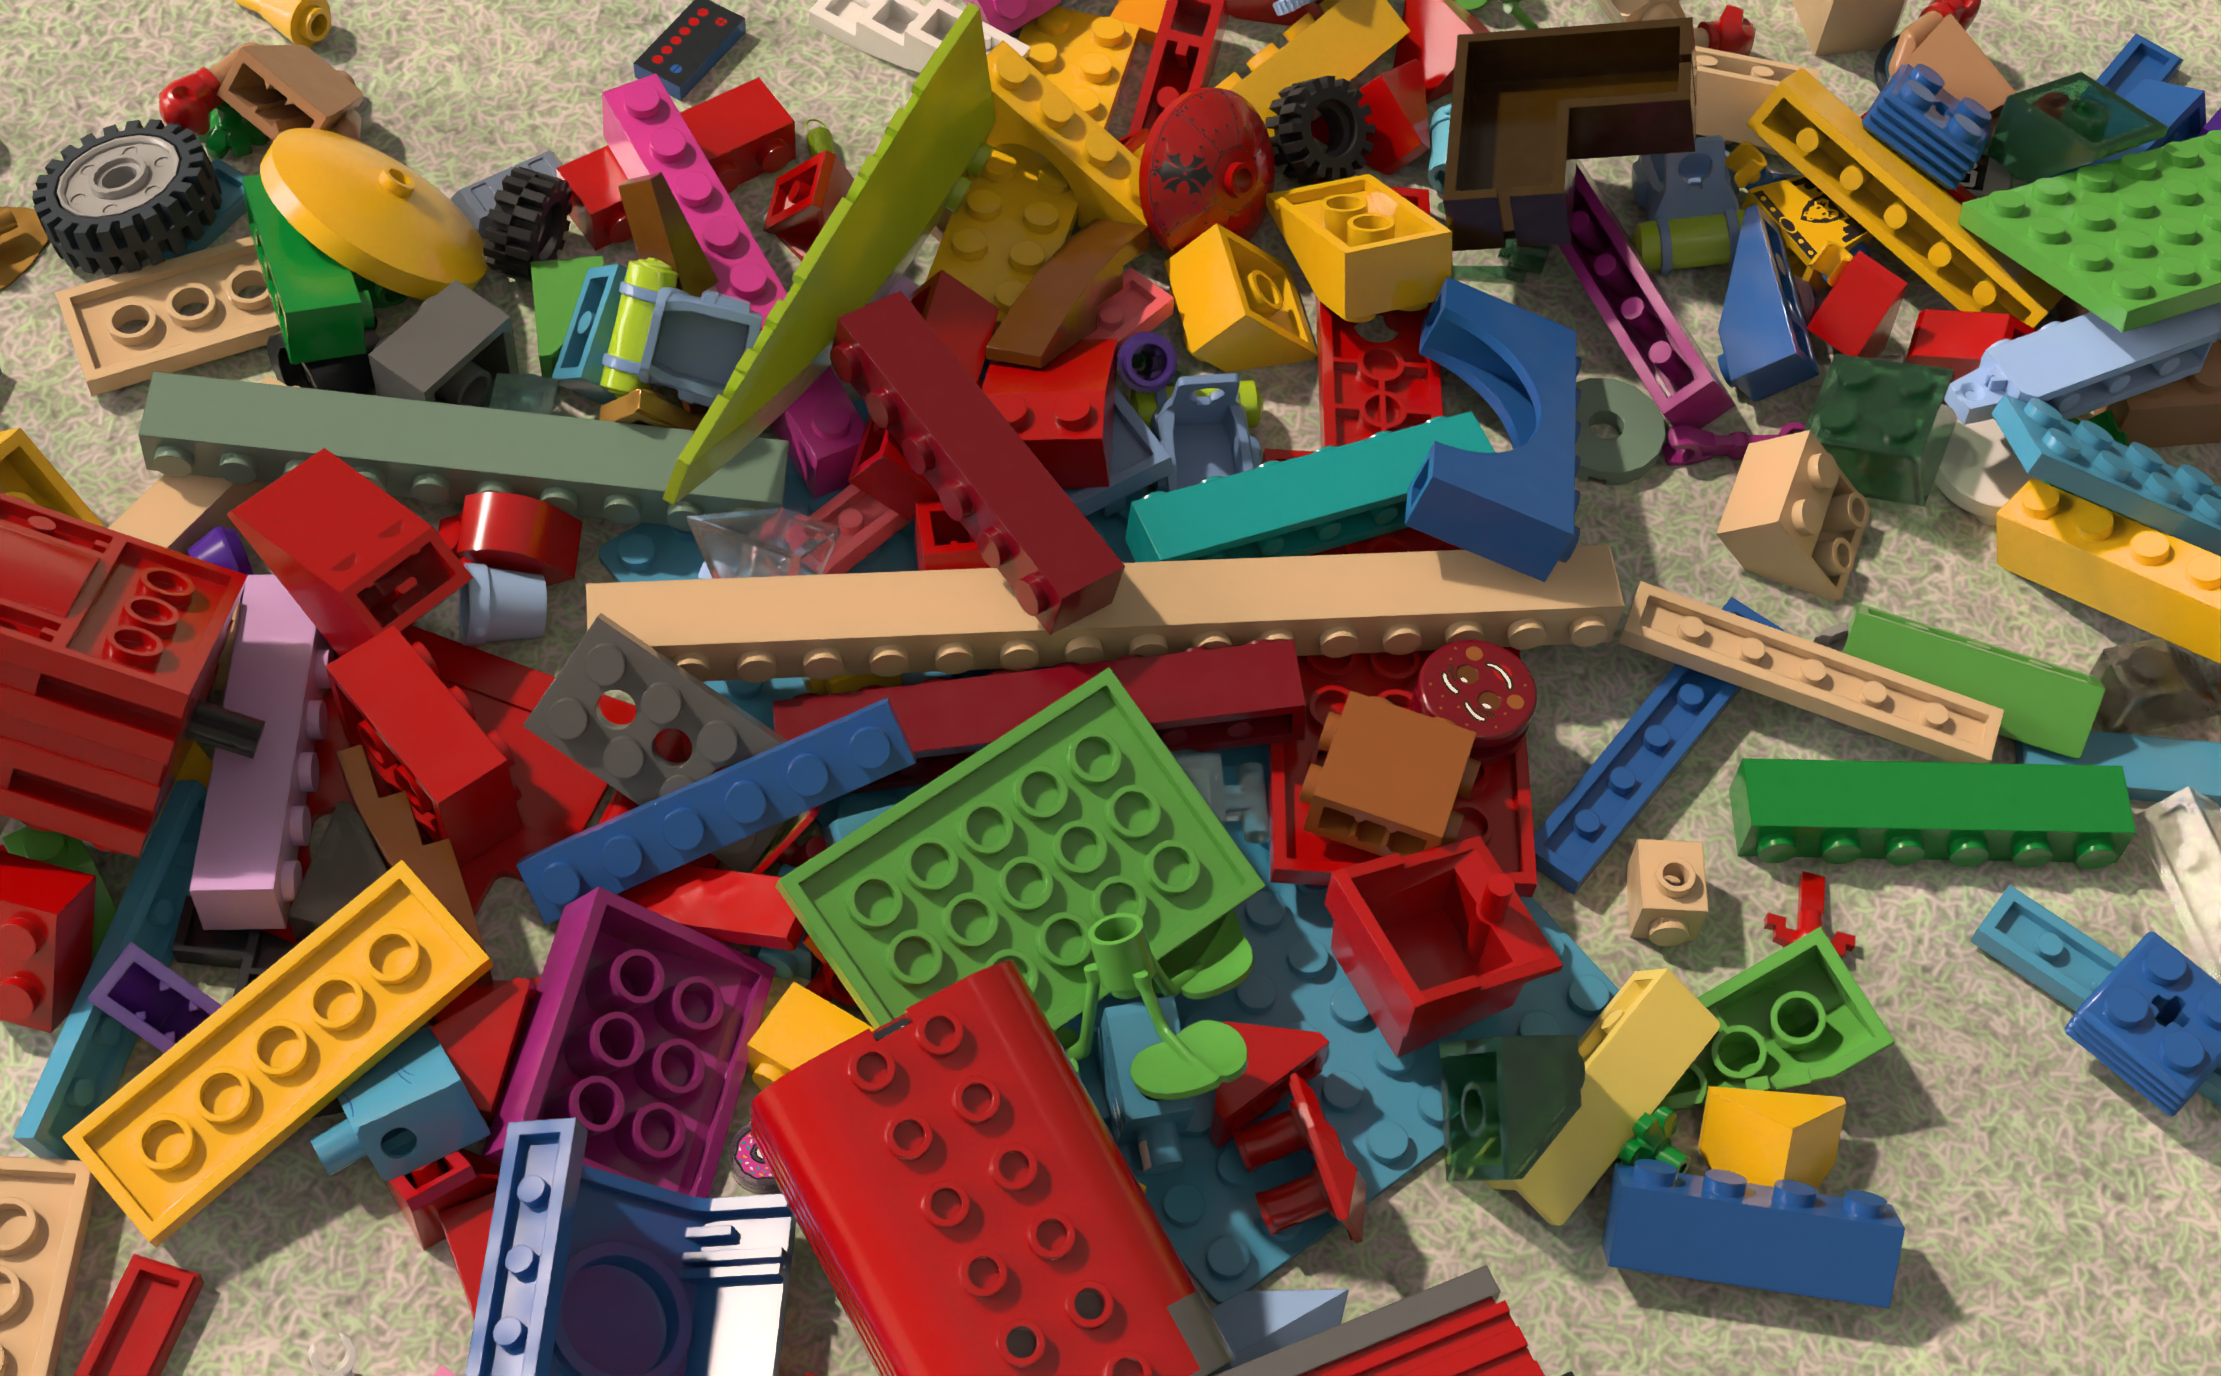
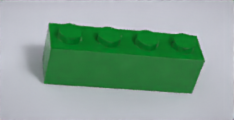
(312, 294)

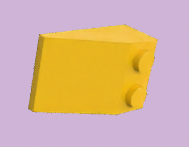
(1363, 246)

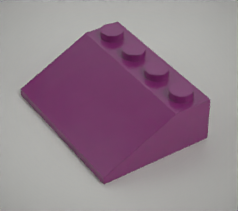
(638, 1040)

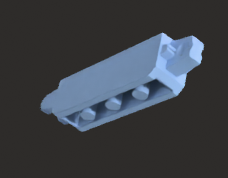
(2085, 364)

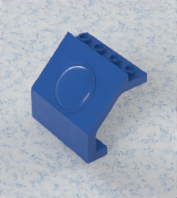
(624, 1273)

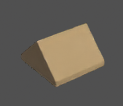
(1848, 24)

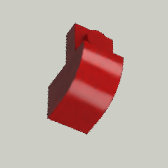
(514, 535)

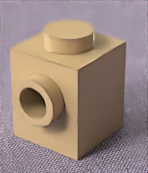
(1666, 891)

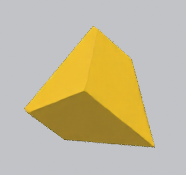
(1771, 1134)

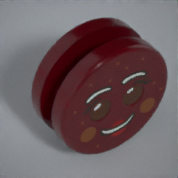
(1480, 691)

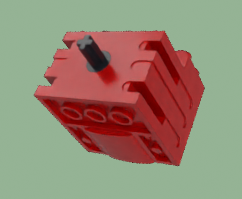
(105, 674)

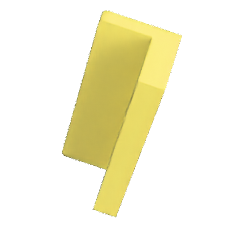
(1630, 1064)

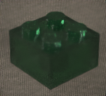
(1885, 425)

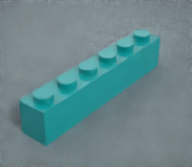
(1296, 503)

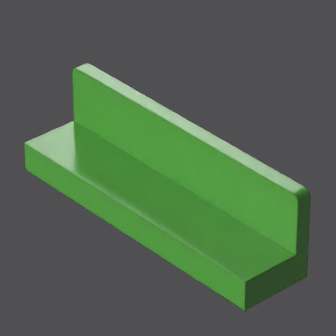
(2039, 699)

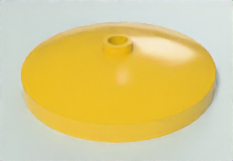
(372, 213)

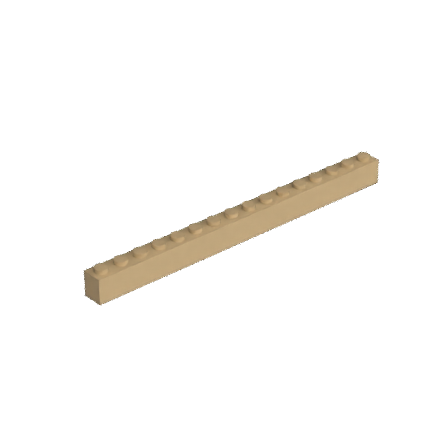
(974, 622)

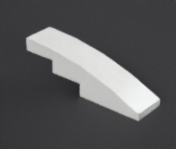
(897, 29)

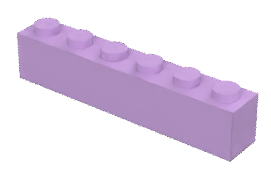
(258, 805)

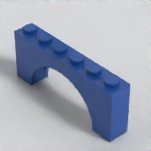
(1518, 501)

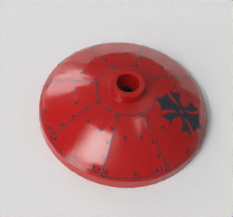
(1205, 167)

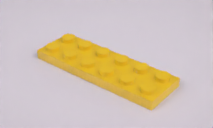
(277, 1053)

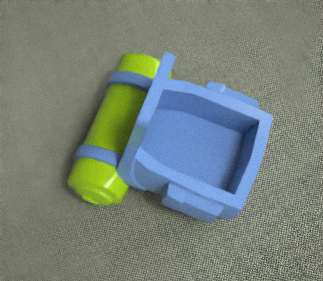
(1688, 208)
(675, 337)
(1203, 426)

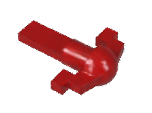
(1809, 916)

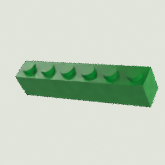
(1931, 812)

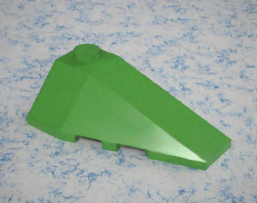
(1784, 1025)

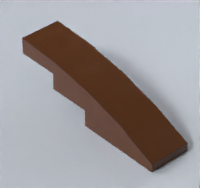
(1064, 294)
(396, 838)

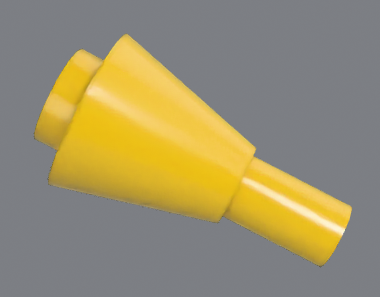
(298, 20)

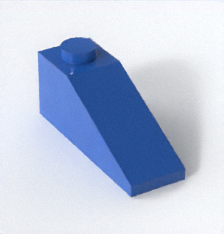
(1762, 315)

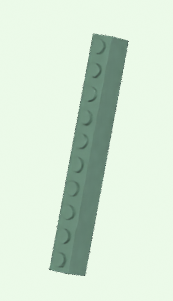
(445, 449)

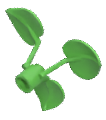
(1198, 969)

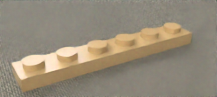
(1811, 676)

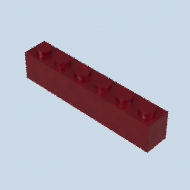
(975, 462)

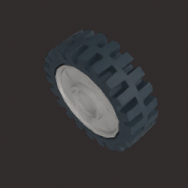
(127, 196)

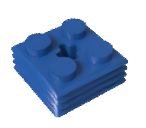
(1929, 125)
(2122, 1030)

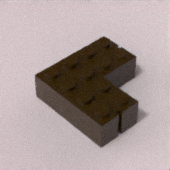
(1551, 97)

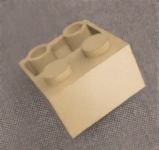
(1794, 516)

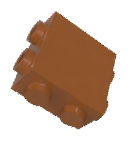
(1389, 778)

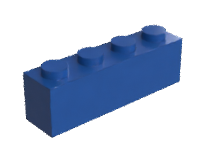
(1752, 1233)

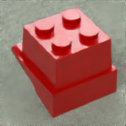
(1434, 940)

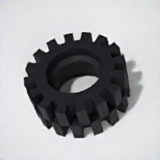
(1345, 127)
(527, 222)

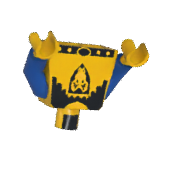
(1814, 228)

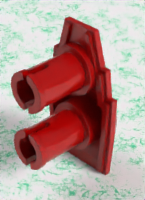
(1331, 1187)

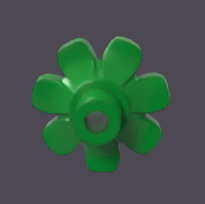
(231, 131)
(1654, 1141)

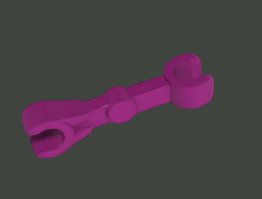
(1694, 445)

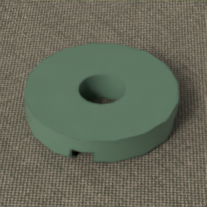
(1634, 418)

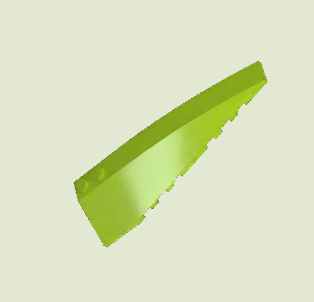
(861, 248)

